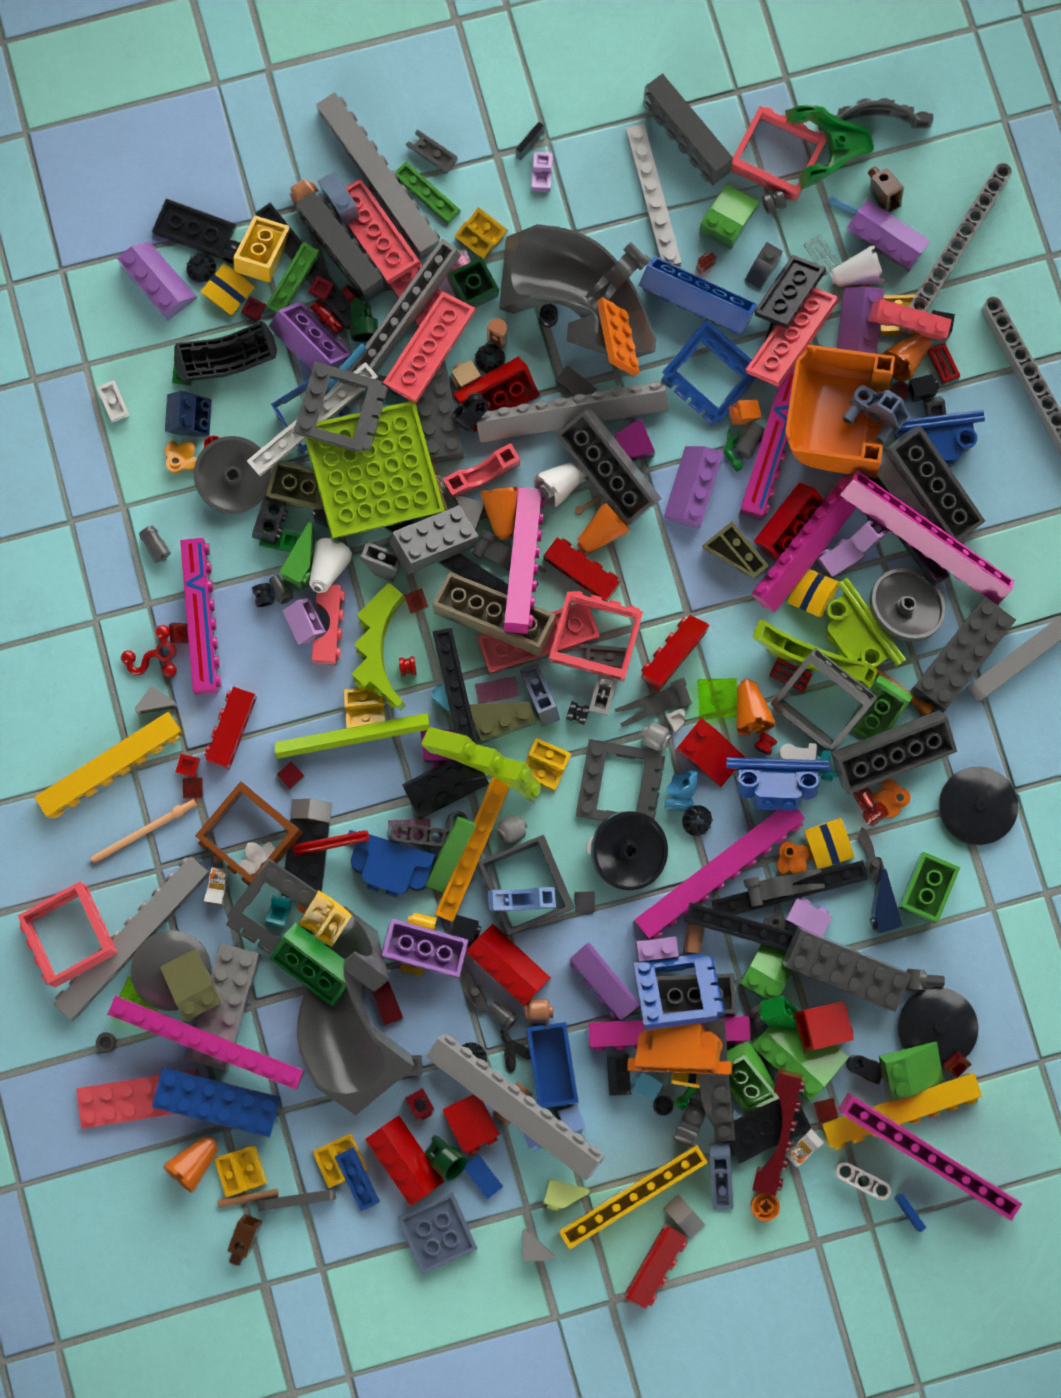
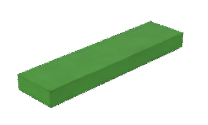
(427, 193)
(293, 277)
(450, 854)

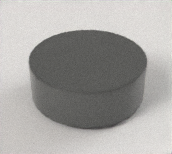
(106, 1042)

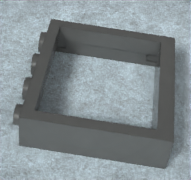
(842, 679)
(541, 841)

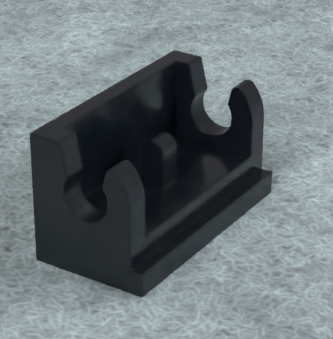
(618, 1075)

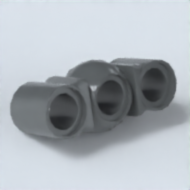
(691, 1120)

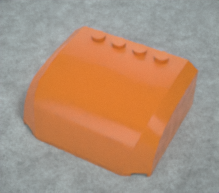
(821, 397)

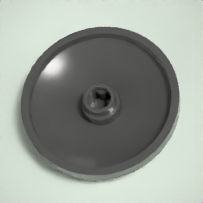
(226, 477)
(907, 605)
(153, 954)

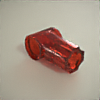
(872, 809)

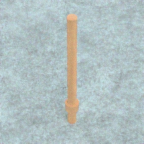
(178, 812)

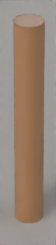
(248, 1198)

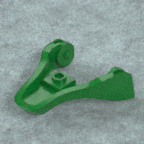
(843, 139)

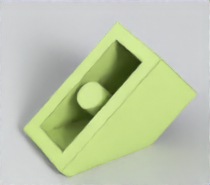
(562, 1194)

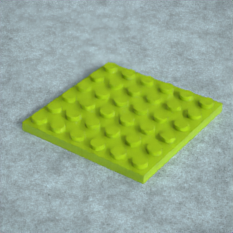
(376, 486)

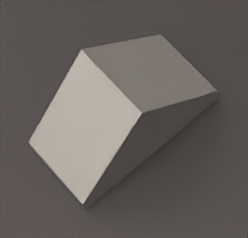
(472, 509)
(603, 694)
(154, 701)
(311, 810)
(684, 1216)
(533, 1249)

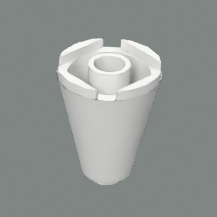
(858, 270)
(559, 482)
(328, 563)

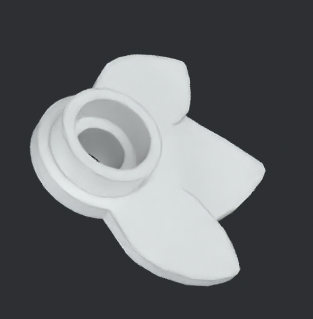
(256, 856)

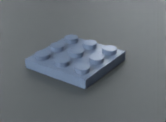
(437, 1233)

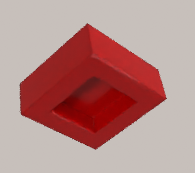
(188, 765)

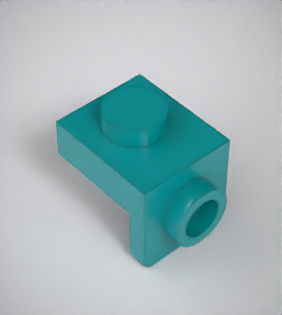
(826, 775)
(278, 912)

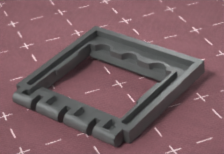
(313, 402)
(594, 771)
(283, 882)

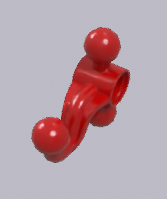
(168, 670)

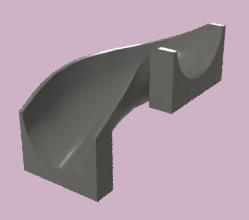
(561, 269)
(339, 1043)

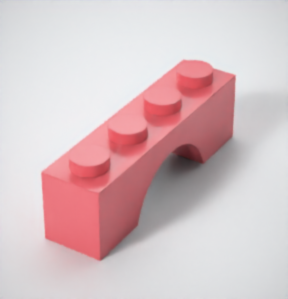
(925, 323)
(467, 480)
(326, 648)

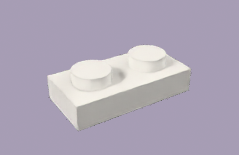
(113, 401)

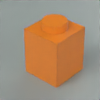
(744, 412)

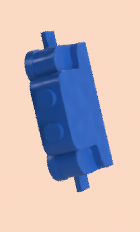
(948, 432)
(777, 782)
(391, 865)

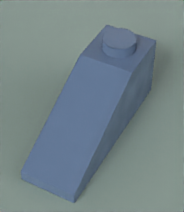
(339, 198)
(540, 695)
(721, 1176)

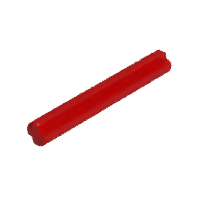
(332, 842)

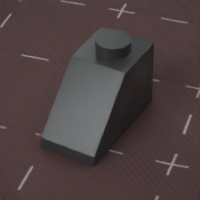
(764, 265)
(380, 561)

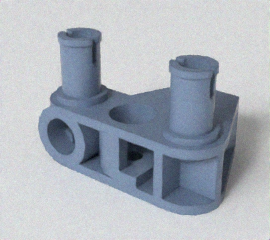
(884, 405)

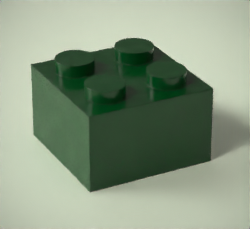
(473, 283)

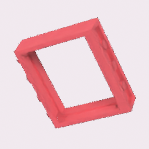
(766, 179)
(596, 603)
(34, 943)

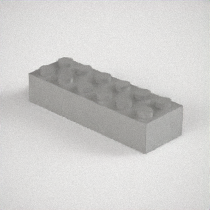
(233, 978)

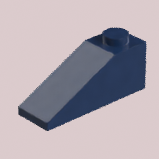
(884, 907)

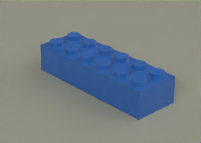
(697, 295)
(216, 1102)

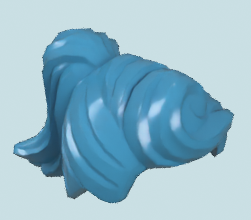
(682, 789)

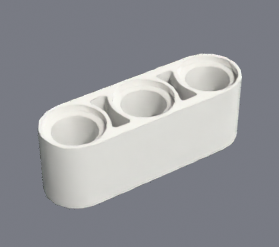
(872, 1181)

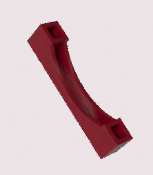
(788, 1087)

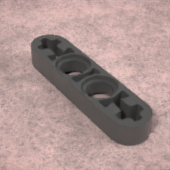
(294, 1200)

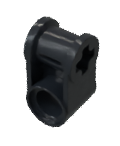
(468, 412)
(868, 1069)

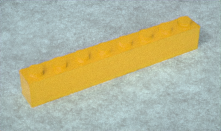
(109, 765)
(909, 1109)
(632, 1196)

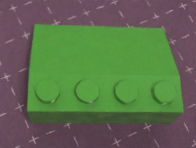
(784, 1051)

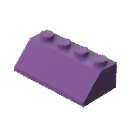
(888, 235)
(156, 279)
(854, 328)
(308, 337)
(693, 485)
(424, 948)
(604, 982)

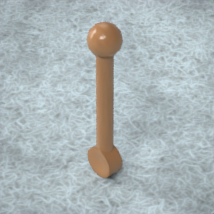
(578, 510)

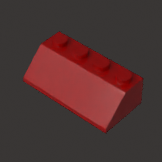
(502, 387)
(788, 521)
(674, 653)
(508, 964)
(404, 1160)
(655, 1266)

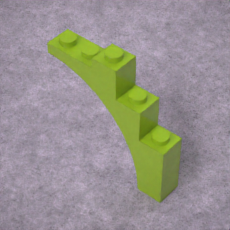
(375, 621)
(791, 649)
(485, 759)

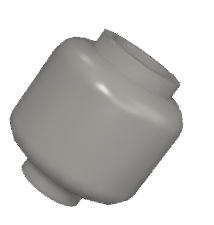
(656, 736)
(511, 829)

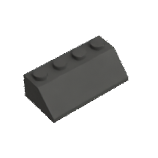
(683, 993)

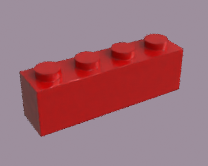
(581, 570)
(230, 728)

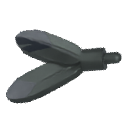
(511, 1048)

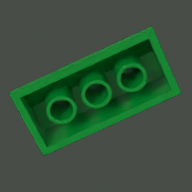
(311, 963)

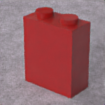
(824, 1026)
(471, 1123)

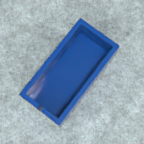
(552, 1065)

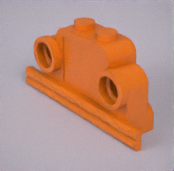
(679, 1051)

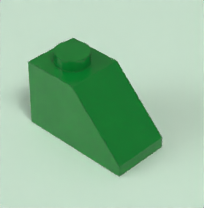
(778, 1013)

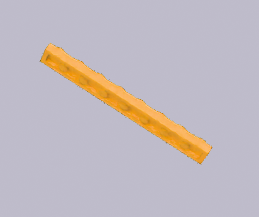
(472, 853)

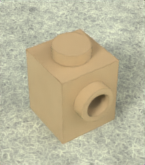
(464, 374)

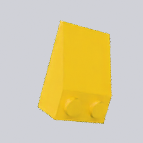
(261, 249)

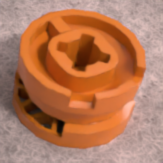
(765, 1206)

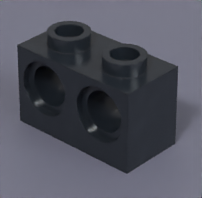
(266, 519)

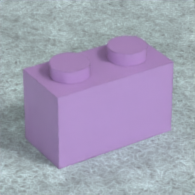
(869, 535)
(840, 558)
(304, 621)
(808, 917)
(657, 949)

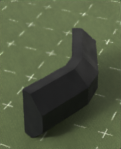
(225, 354)

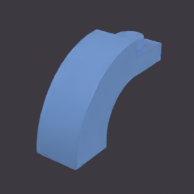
(521, 899)

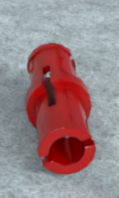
(327, 317)

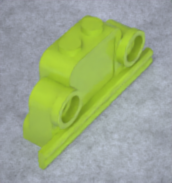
(856, 631)

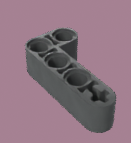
(426, 832)

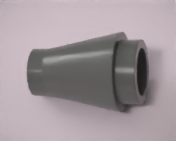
(282, 592)
(502, 1015)

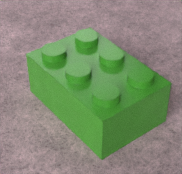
(929, 887)

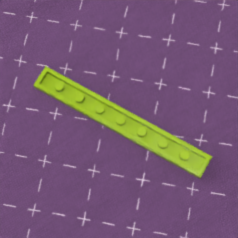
(352, 735)

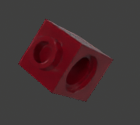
(413, 1098)

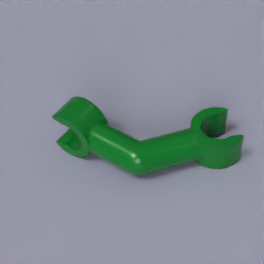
(735, 462)
(682, 1101)

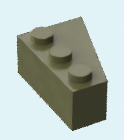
(736, 551)
(500, 719)

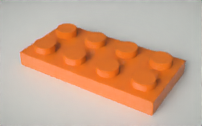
(618, 336)

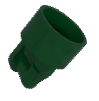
(362, 324)
(449, 1162)

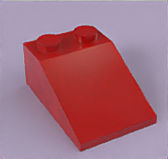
(708, 752)

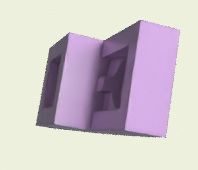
(542, 172)

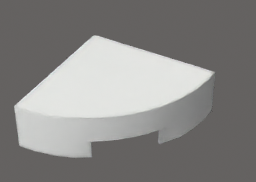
(676, 719)

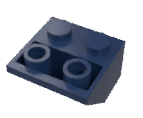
(188, 414)

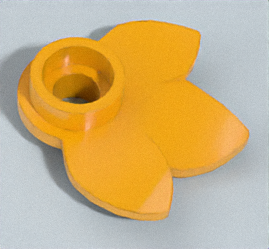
(181, 453)

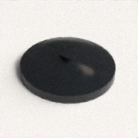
(978, 805)
(629, 850)
(939, 1017)

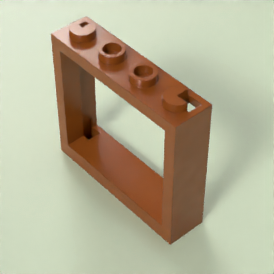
(277, 854)

